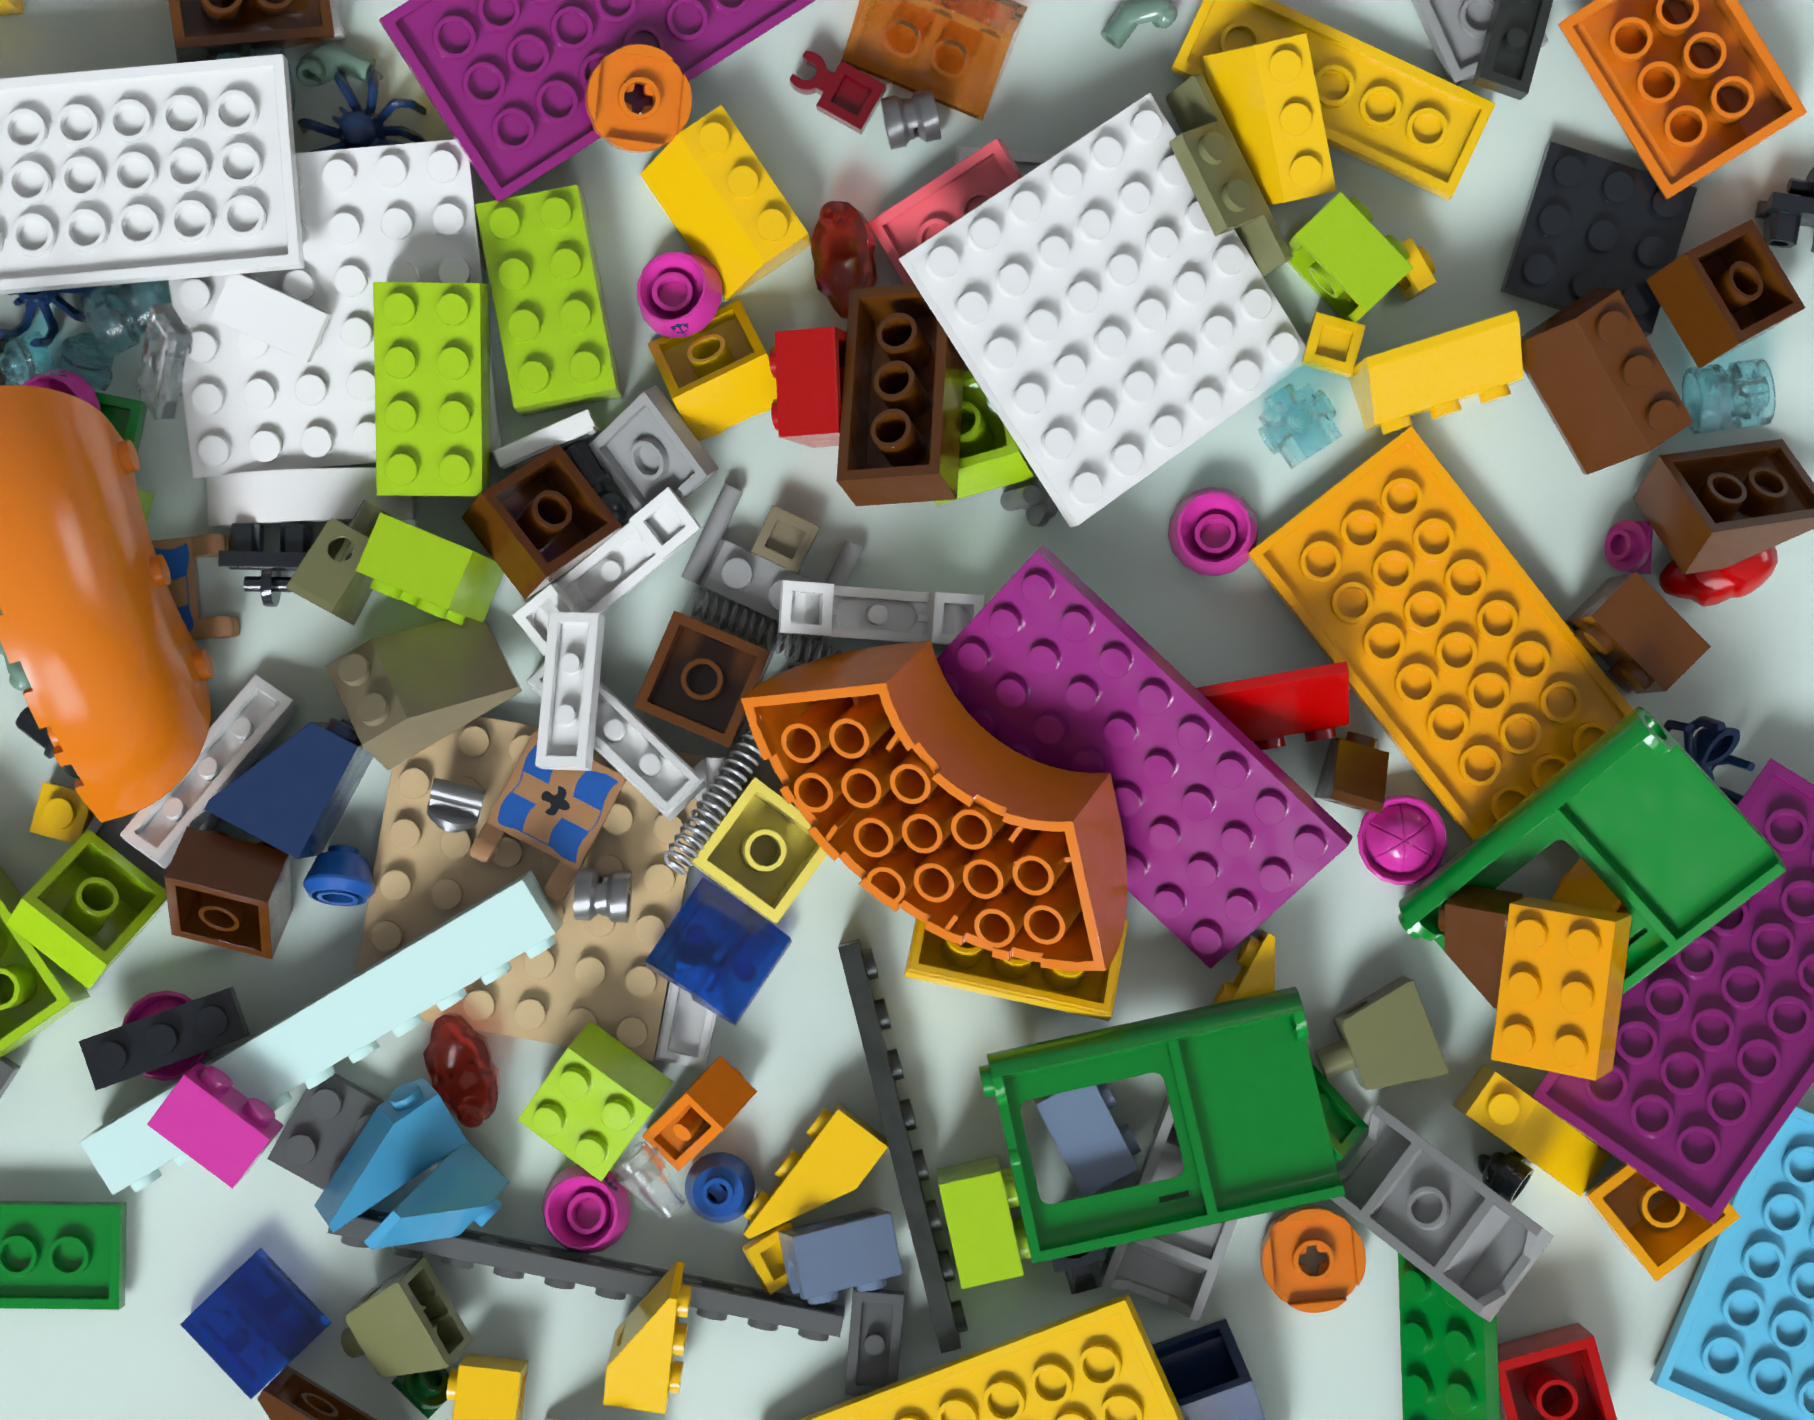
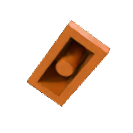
(700, 1113)

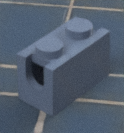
(1089, 1137)
(840, 1254)

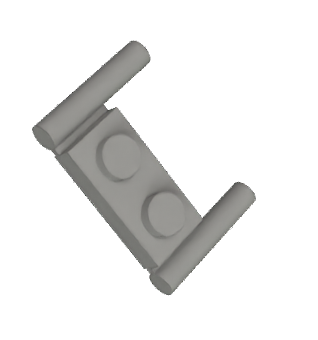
(747, 576)

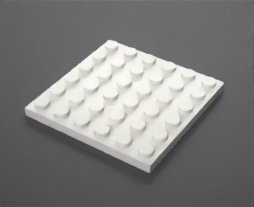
(363, 221)
(1105, 311)

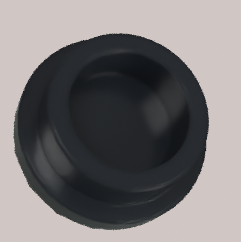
(1505, 1173)

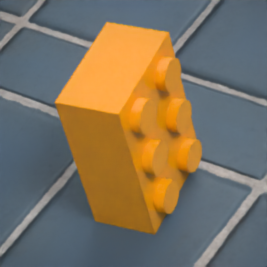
(1561, 987)

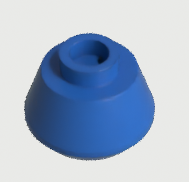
(340, 877)
(706, 1178)

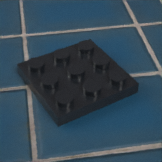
(1593, 229)

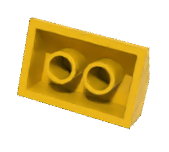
(1275, 116)
(725, 202)
(1439, 373)

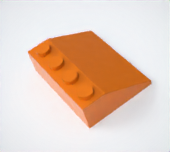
(1683, 82)

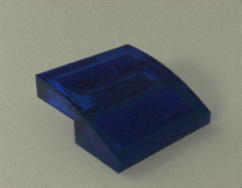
(718, 951)
(255, 1323)

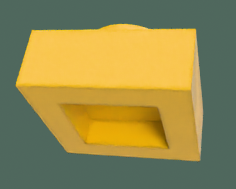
(1421, 276)
(1333, 344)
(60, 813)
(767, 1259)

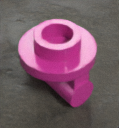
(1630, 546)

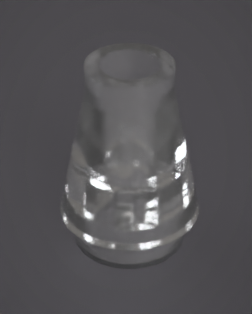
(648, 1178)

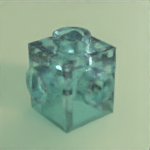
(1284, 436)

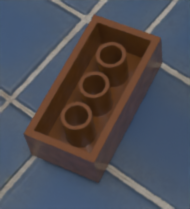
(898, 401)

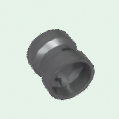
(911, 118)
(602, 895)

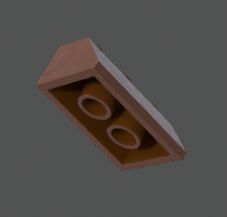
(1602, 381)

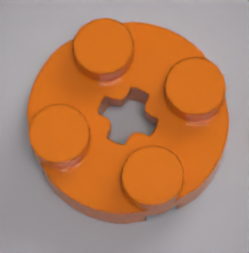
(614, 117)
(1336, 1277)

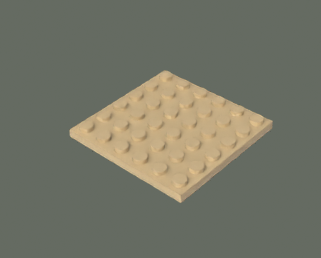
(595, 965)

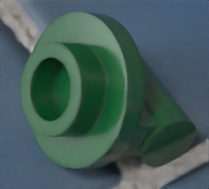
(424, 1389)

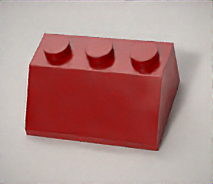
(1286, 704)

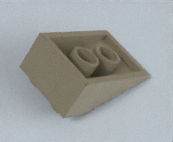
(421, 685)

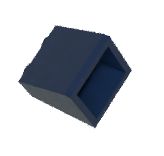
(297, 789)
(1209, 1375)

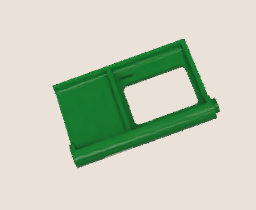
(1645, 828)
(1238, 1105)

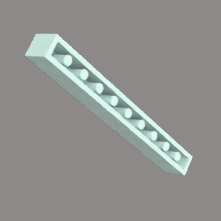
(346, 1021)

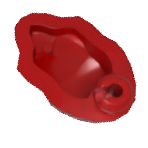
(1719, 585)

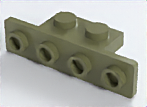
(1222, 175)

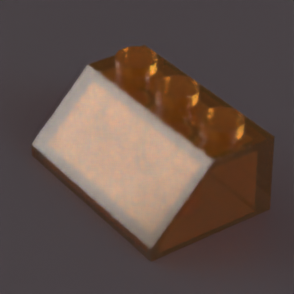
(937, 45)

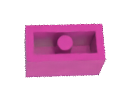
(216, 1123)

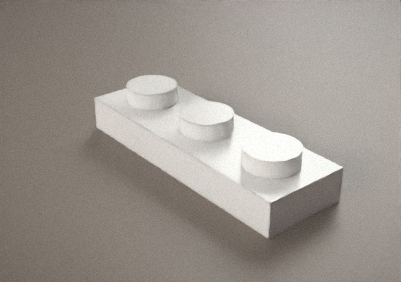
(570, 691)

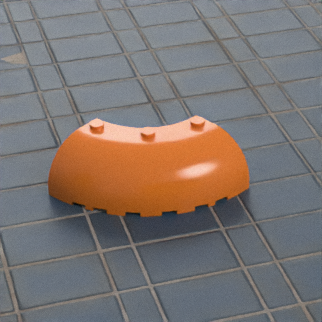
(93, 606)
(944, 810)

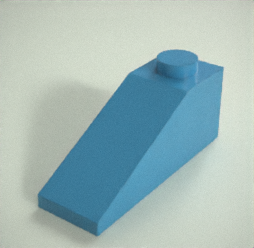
(394, 1147)
(444, 1202)

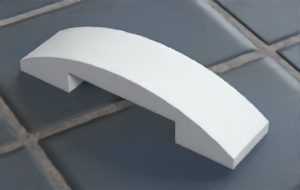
(298, 496)
(614, 567)
(874, 613)

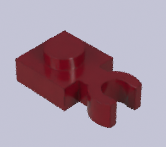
(845, 95)

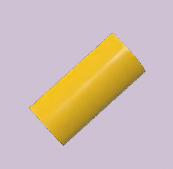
(1017, 980)

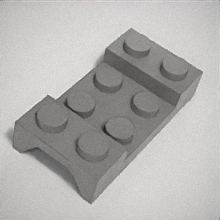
(1439, 1216)
(1175, 1266)

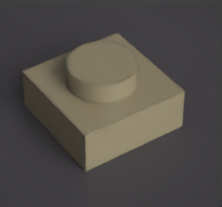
(785, 539)

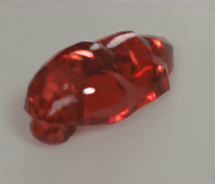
(842, 253)
(462, 1070)

